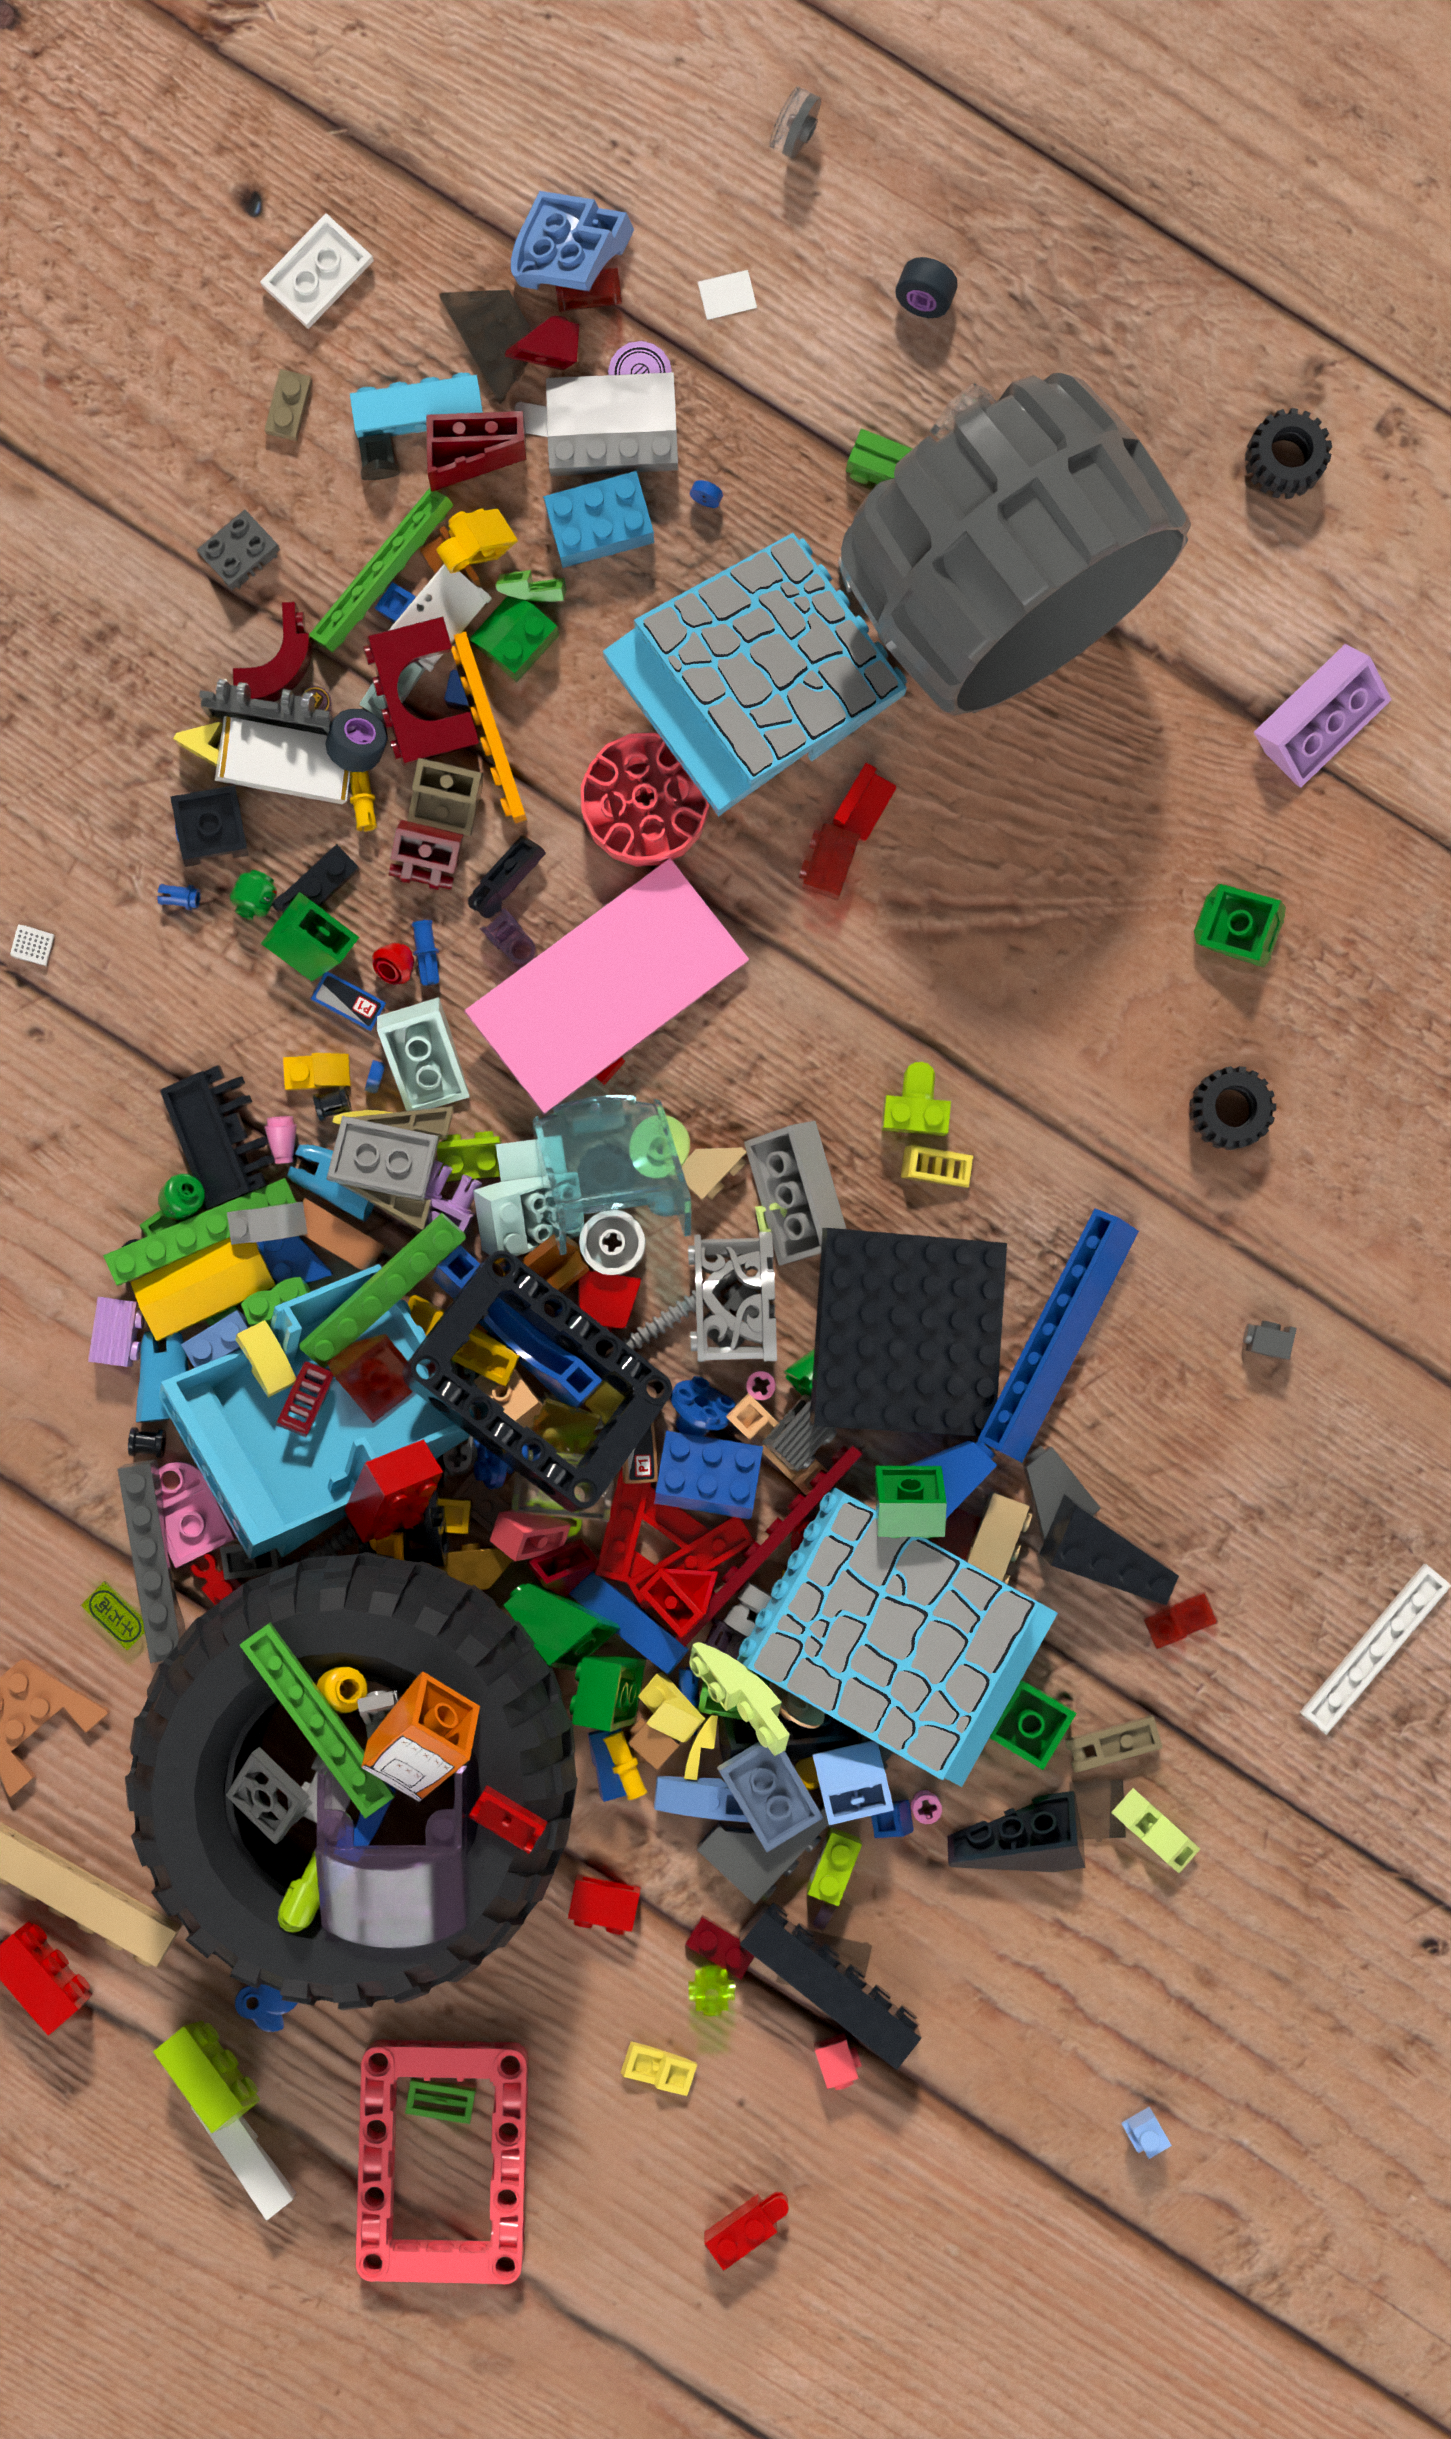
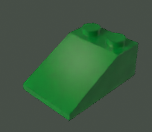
(607, 1692)

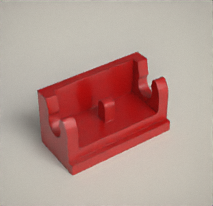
(507, 1819)

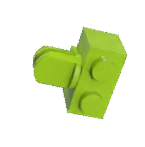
(916, 1108)

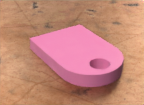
(192, 1516)

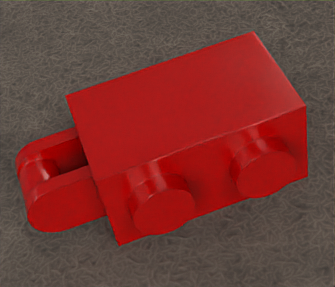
(745, 2228)

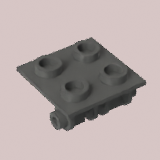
(238, 550)

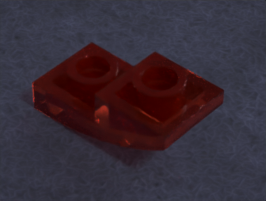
(1180, 1620)

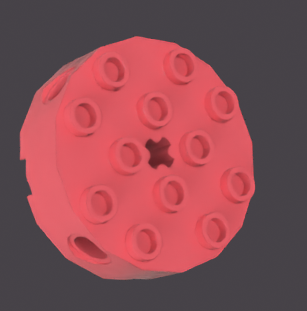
(629, 829)

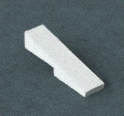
(253, 2166)

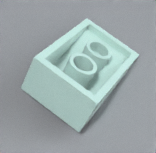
(422, 1055)

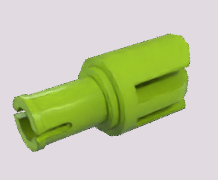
(300, 1900)

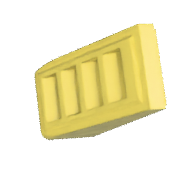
(910, 1162)

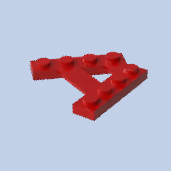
(699, 1546)

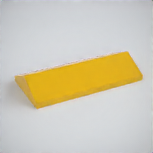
(201, 1286)

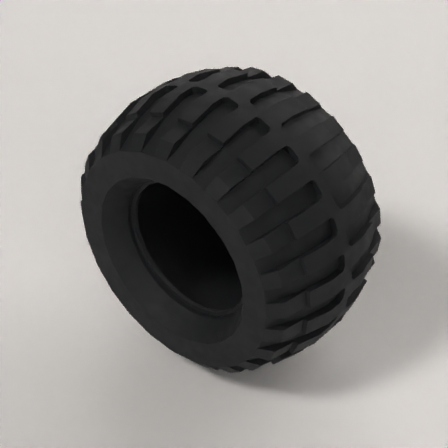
(212, 1713)

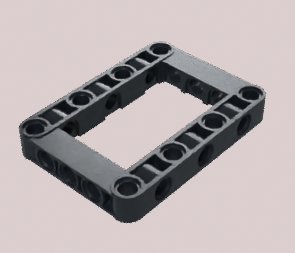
(576, 1334)

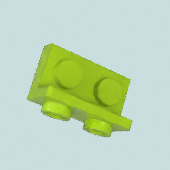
(470, 1156)

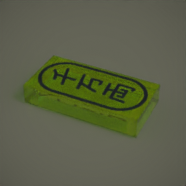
(115, 1615)

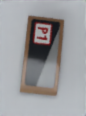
(642, 1462)

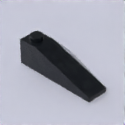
(1034, 1838)

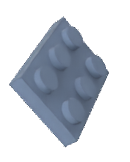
(770, 1794)

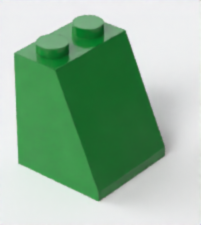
(558, 1625)

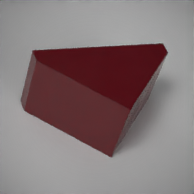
(564, 1567)

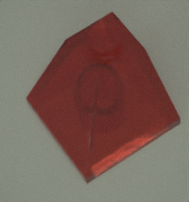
(372, 1374)

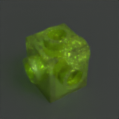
(711, 1978)

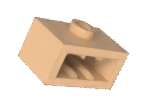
(516, 1397)

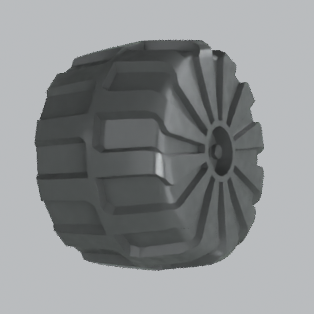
(1012, 542)

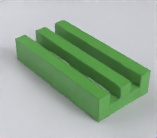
(416, 2083)

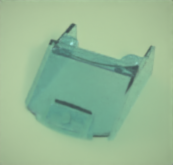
(608, 1158)

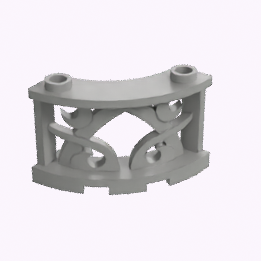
(747, 1252)

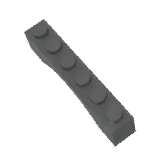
(146, 1531)

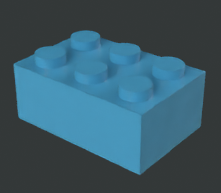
(599, 519)

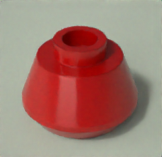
(393, 963)

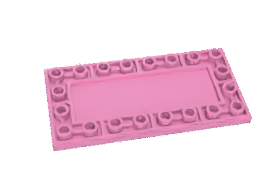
(606, 986)

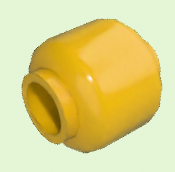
(342, 1688)

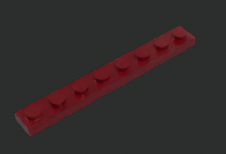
(777, 1533)

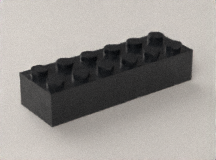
(830, 1984)

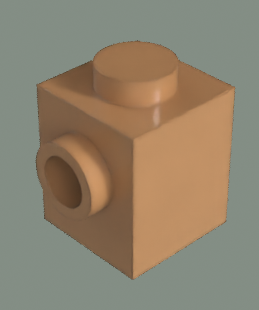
(650, 1744)

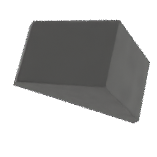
(238, 1565)

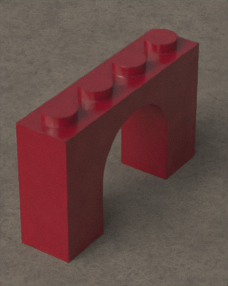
(391, 654)

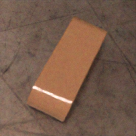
(340, 1237)

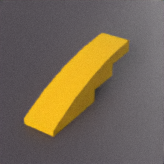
(480, 1352)

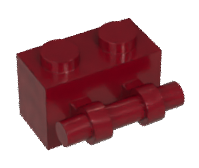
(426, 848)

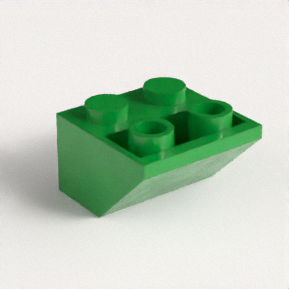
(309, 938)

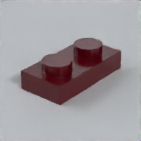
(719, 1947)

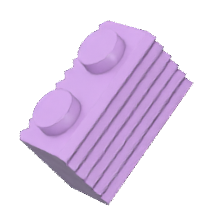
(116, 1332)

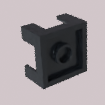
(209, 824)

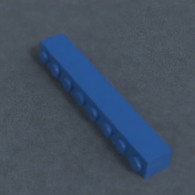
(1058, 1335)

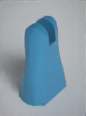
(326, 1189)
(154, 1369)

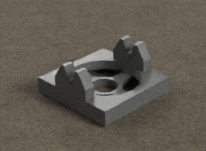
(253, 1806)

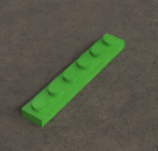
(381, 570)
(190, 1235)
(383, 1290)
(316, 1719)

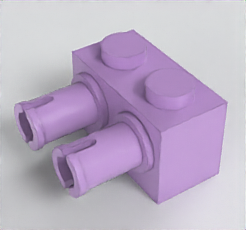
(456, 1209)

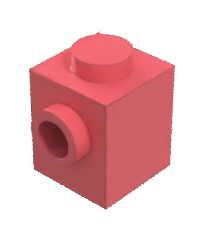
(837, 2061)

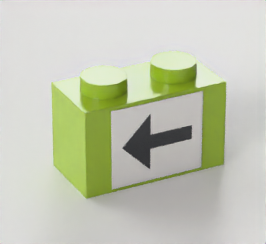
(834, 1866)

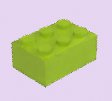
(207, 2075)

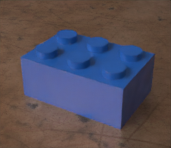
(708, 1475)

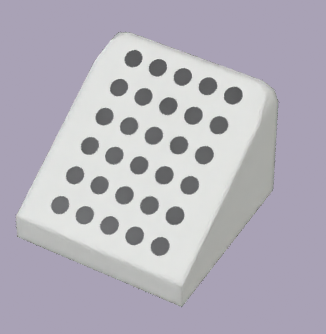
(32, 945)

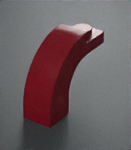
(287, 666)

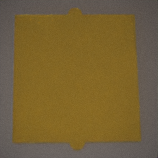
(565, 1426)

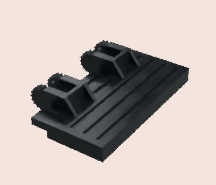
(211, 1138)

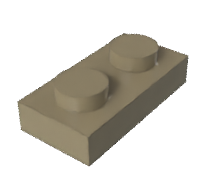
(288, 405)

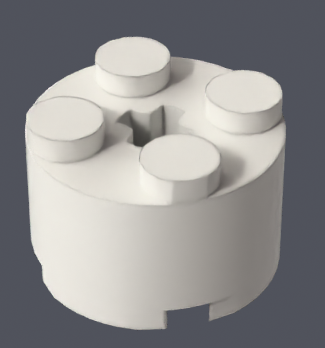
(602, 1227)

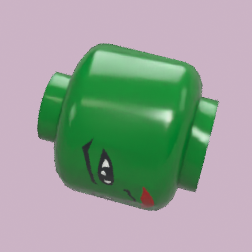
(253, 894)
(181, 1197)

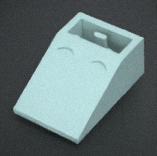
(514, 1216)

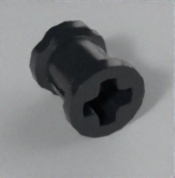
(332, 1103)
(146, 1442)

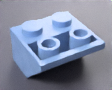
(853, 1782)

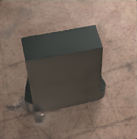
(377, 457)

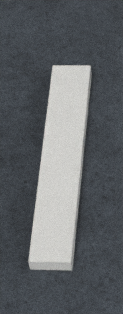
(1375, 1648)

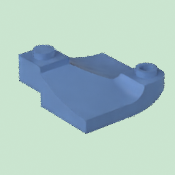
(567, 241)

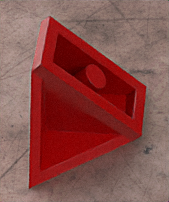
(680, 1596)

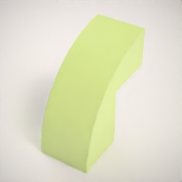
(1156, 1830)

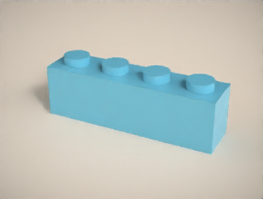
(404, 407)

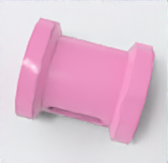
(770, 1388)
(935, 1811)

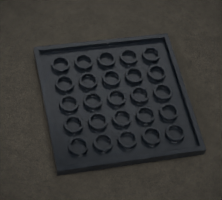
(907, 1332)

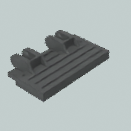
(294, 712)

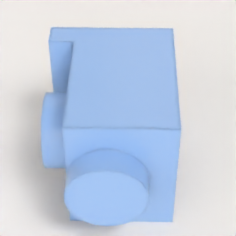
(1146, 2133)

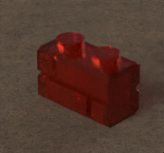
(830, 860)

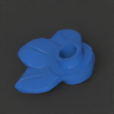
(268, 2009)

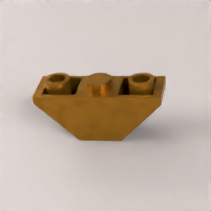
(476, 1564)

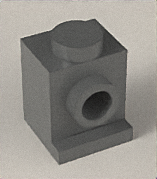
(1269, 1339)

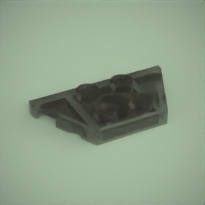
(489, 326)

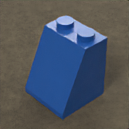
(962, 1468)

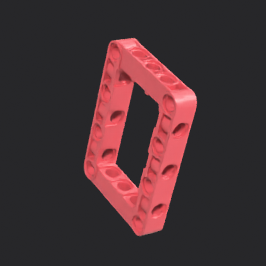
(441, 2259)

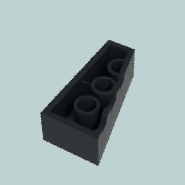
(1099, 1552)

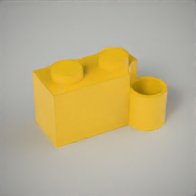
(475, 539)

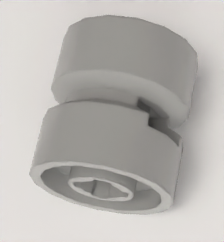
(751, 1598)

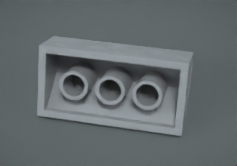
(795, 1174)

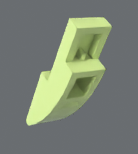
(738, 1686)

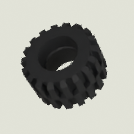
(1303, 433)
(1255, 1093)

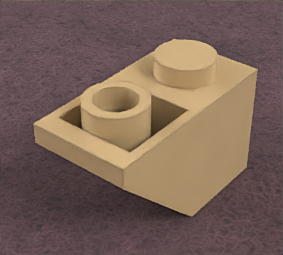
(708, 1167)

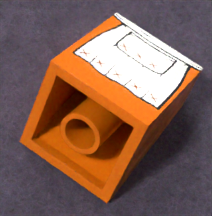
(422, 1738)

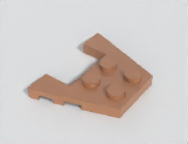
(26, 1703)

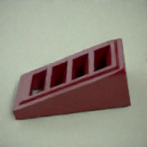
(315, 1380)

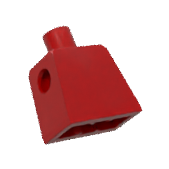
(608, 1298)

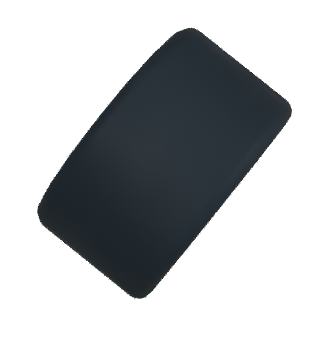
(926, 287)
(356, 740)

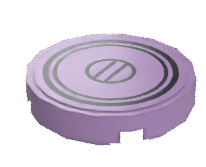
(639, 359)

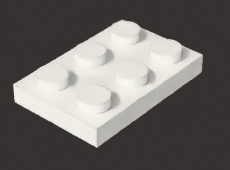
(317, 271)

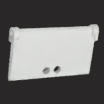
(452, 598)

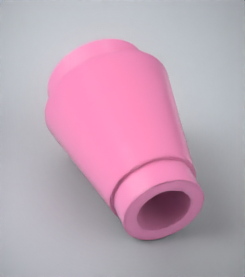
(281, 1138)

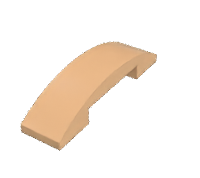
(756, 1425)

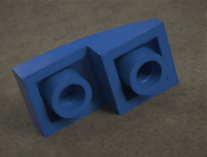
(609, 1783)

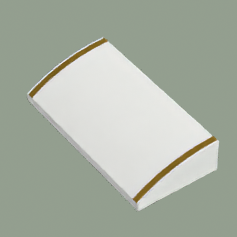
(279, 761)

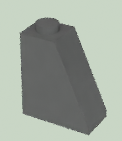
(1048, 1482)

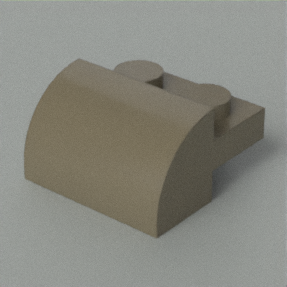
(445, 796)

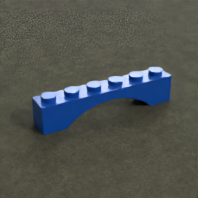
(554, 1367)

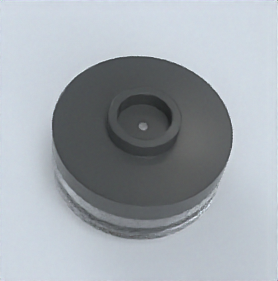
(795, 122)

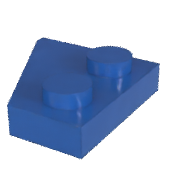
(291, 1259)

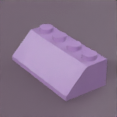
(1323, 714)

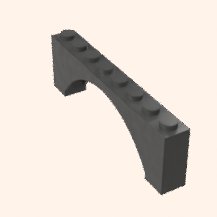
(744, 1859)

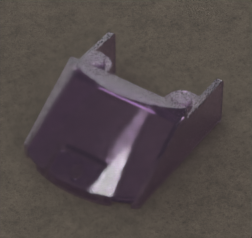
(392, 1891)

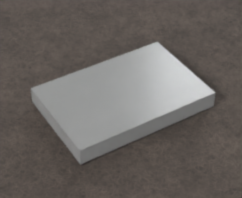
(383, 1158)

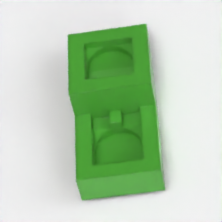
(522, 587)

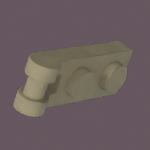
(1114, 1743)

